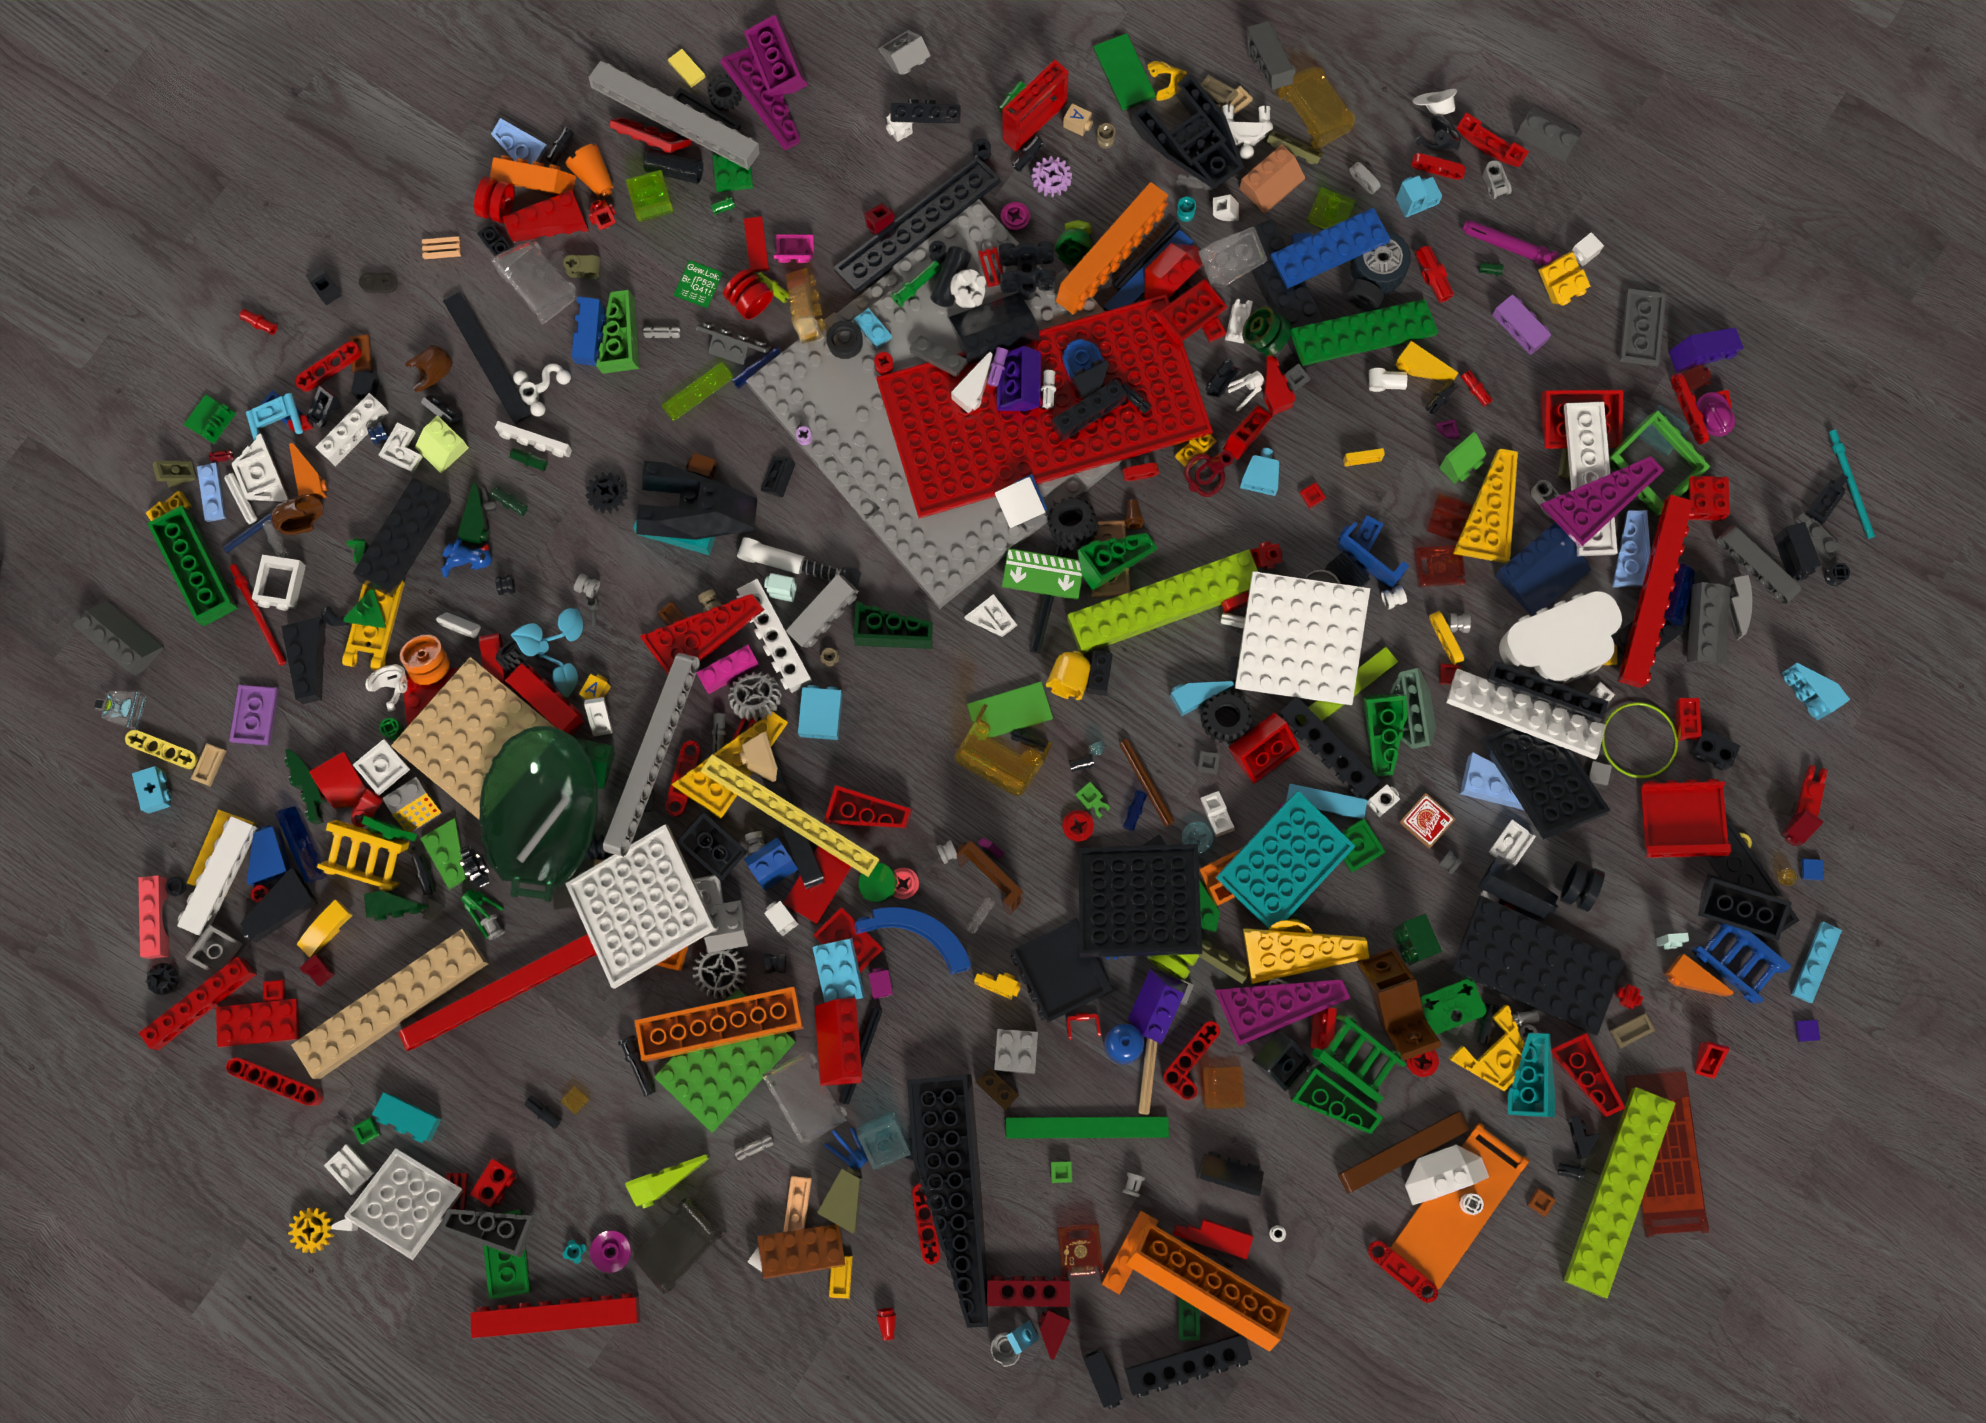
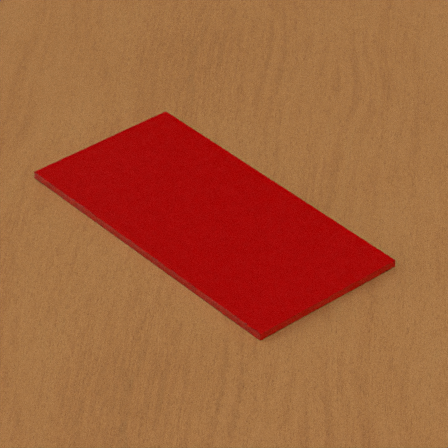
(967, 457)

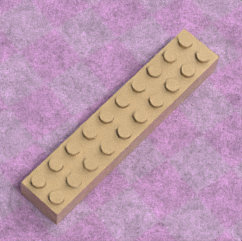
(389, 1004)

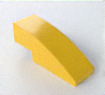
(324, 928)

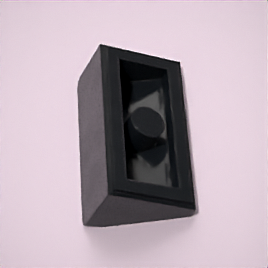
(778, 476)

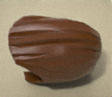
(432, 365)
(297, 514)

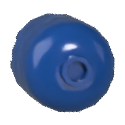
(1123, 1044)

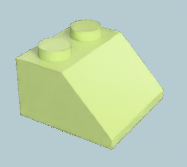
(440, 444)

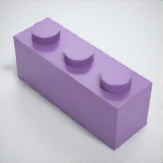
(1521, 324)

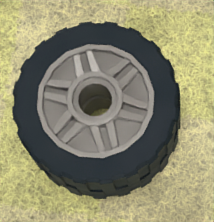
(1384, 265)

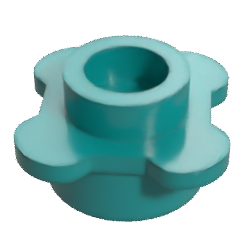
(580, 1249)

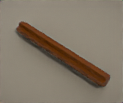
(1146, 782)

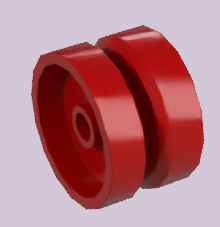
(493, 199)

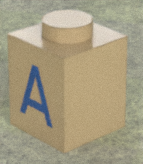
(1077, 120)

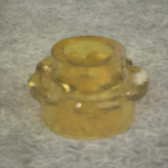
(1787, 877)

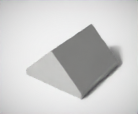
(213, 949)

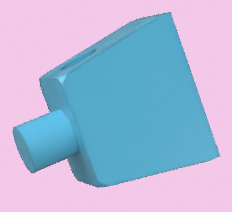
(1262, 473)

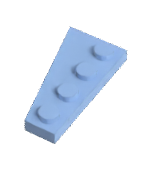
(1633, 550)

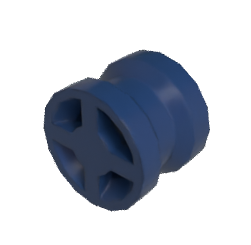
(378, 433)

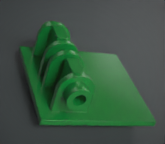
(209, 419)

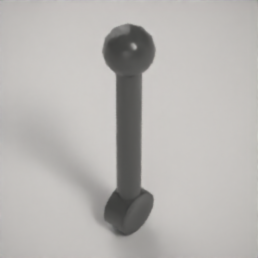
(1338, 1051)

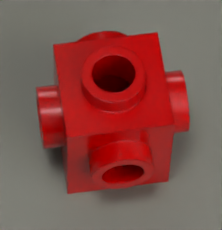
(605, 219)
(1267, 555)

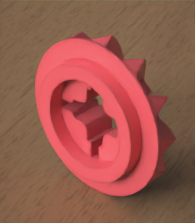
(913, 883)

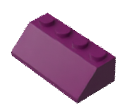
(776, 57)

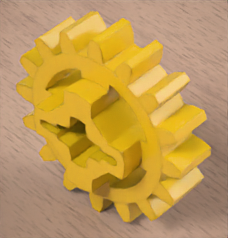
(310, 1221)

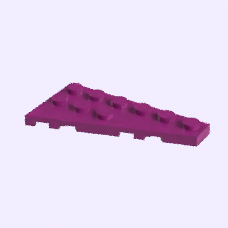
(770, 108)
(1593, 505)
(1264, 1009)

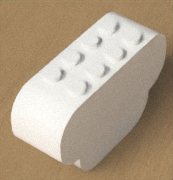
(1564, 640)

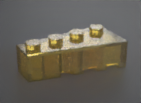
(804, 305)

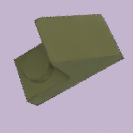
(174, 472)

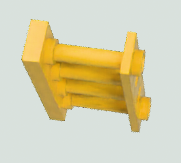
(358, 836)

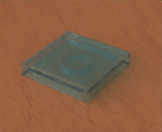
(1654, 437)

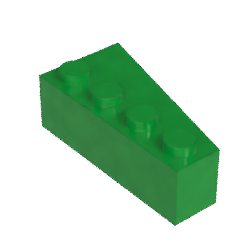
(1329, 1098)

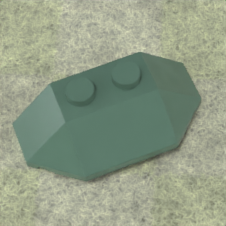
(1420, 722)

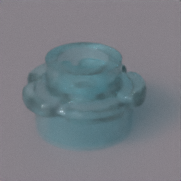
(1096, 748)

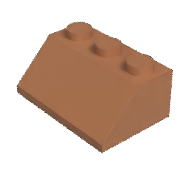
(1272, 179)

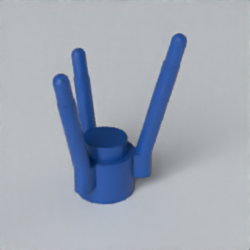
(856, 1158)

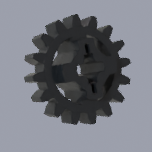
(610, 486)
(474, 865)

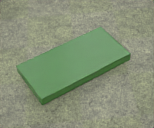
(1013, 709)

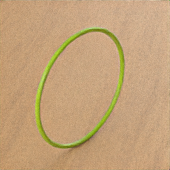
(1673, 728)

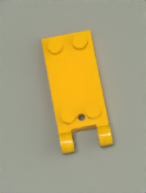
(378, 637)

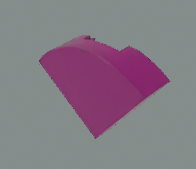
(1448, 429)
(991, 847)

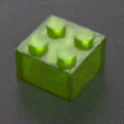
(649, 196)

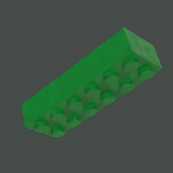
(192, 565)

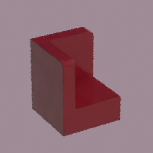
(317, 970)

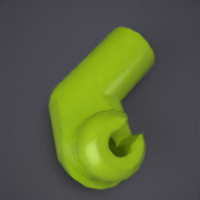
(1079, 224)

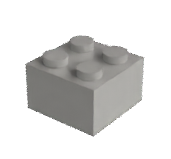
(730, 927)
(1016, 1051)

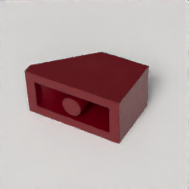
(1801, 828)
(1053, 1331)

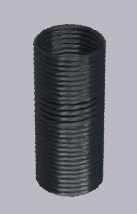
(678, 167)
(956, 260)

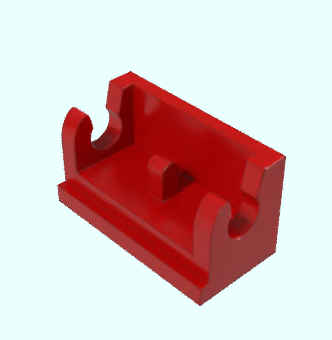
(1688, 718)

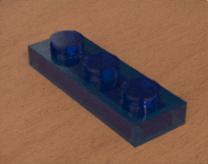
(1680, 594)

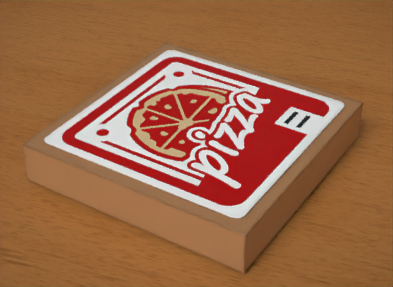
(1427, 820)

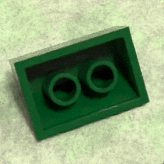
(601, 759)

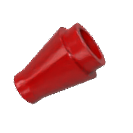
(886, 1320)

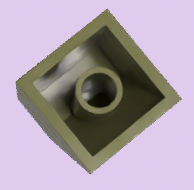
(843, 1200)

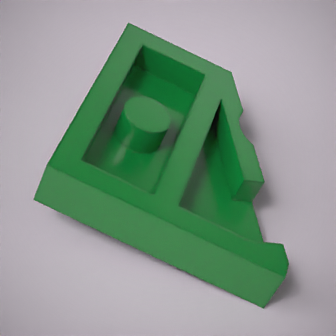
(389, 831)

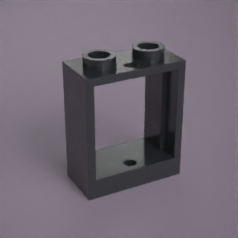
(1797, 551)
(1103, 1378)

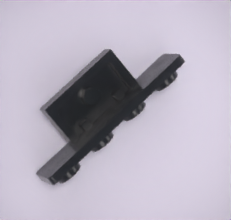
(925, 112)

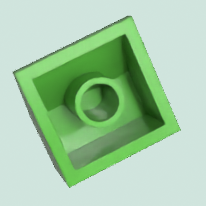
(1463, 459)

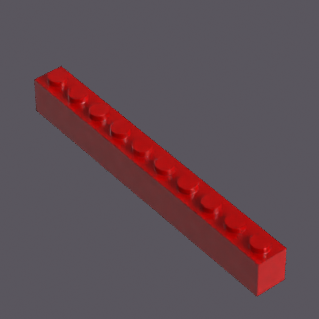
(1655, 591)

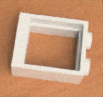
(297, 569)

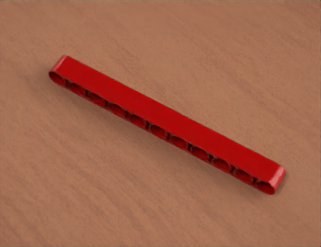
(497, 993)

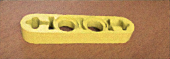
(161, 750)

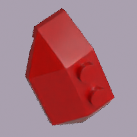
(1171, 270)

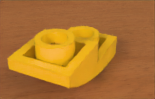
(1195, 447)
(164, 507)

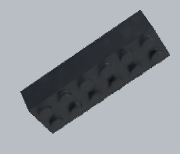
(402, 537)

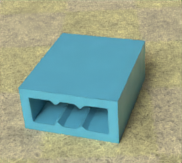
(820, 712)

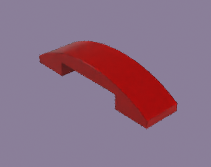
(1490, 143)

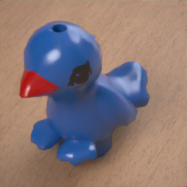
(460, 555)

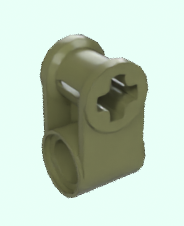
(583, 266)

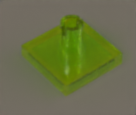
(1330, 209)

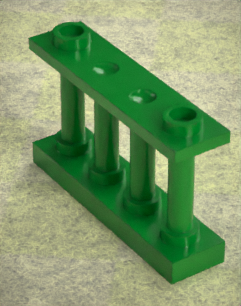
(1341, 1067)

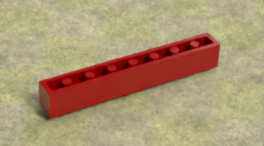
(555, 1316)

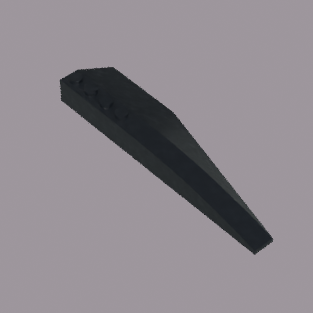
(950, 1176)

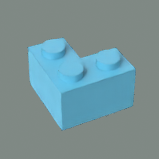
(1418, 195)

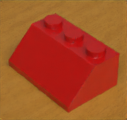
(1264, 748)

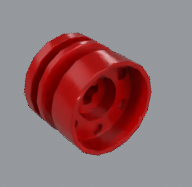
(748, 294)

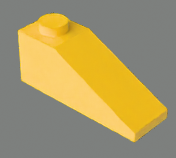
(1422, 364)

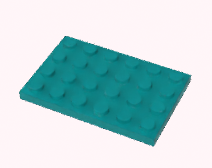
(1285, 861)

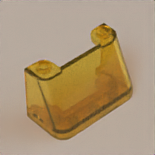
(1318, 106)

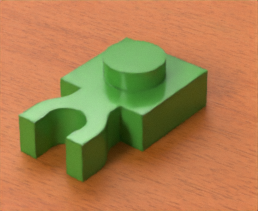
(1091, 797)

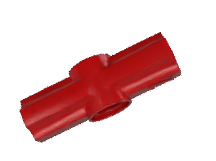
(1434, 274)

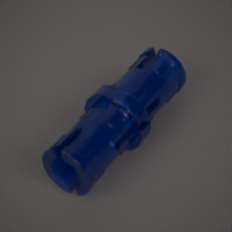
(1135, 810)

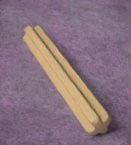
(1148, 1075)

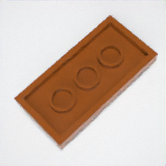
(801, 1251)

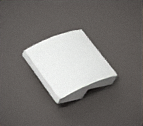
(1019, 502)

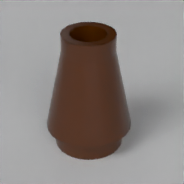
(1133, 515)

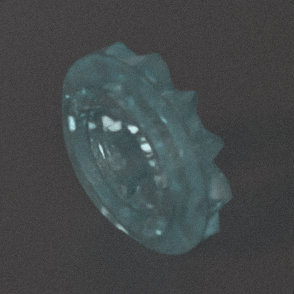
(1201, 829)

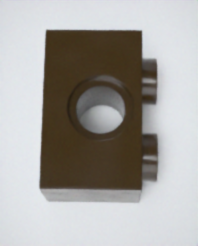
(997, 1089)

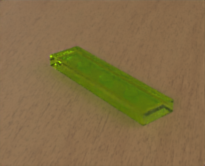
(697, 391)

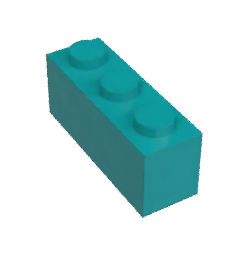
(406, 1117)

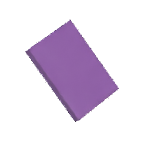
(254, 715)

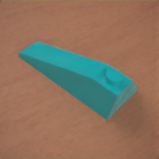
(1534, 1080)

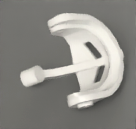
(380, 679)

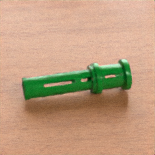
(909, 288)

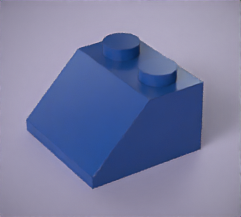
(771, 864)

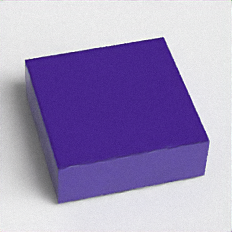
(1807, 1030)

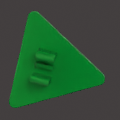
(366, 612)

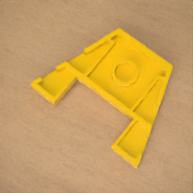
(1501, 1059)

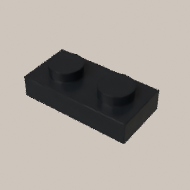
(440, 408)

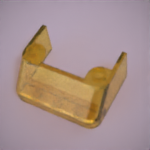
(997, 762)

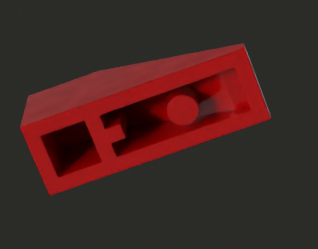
(1247, 432)

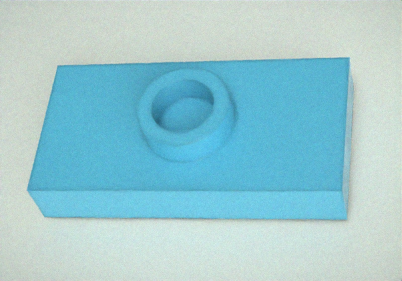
(1022, 1337)

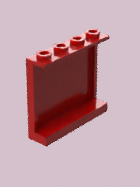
(1684, 819)

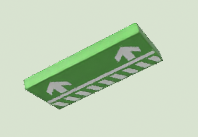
(1042, 574)

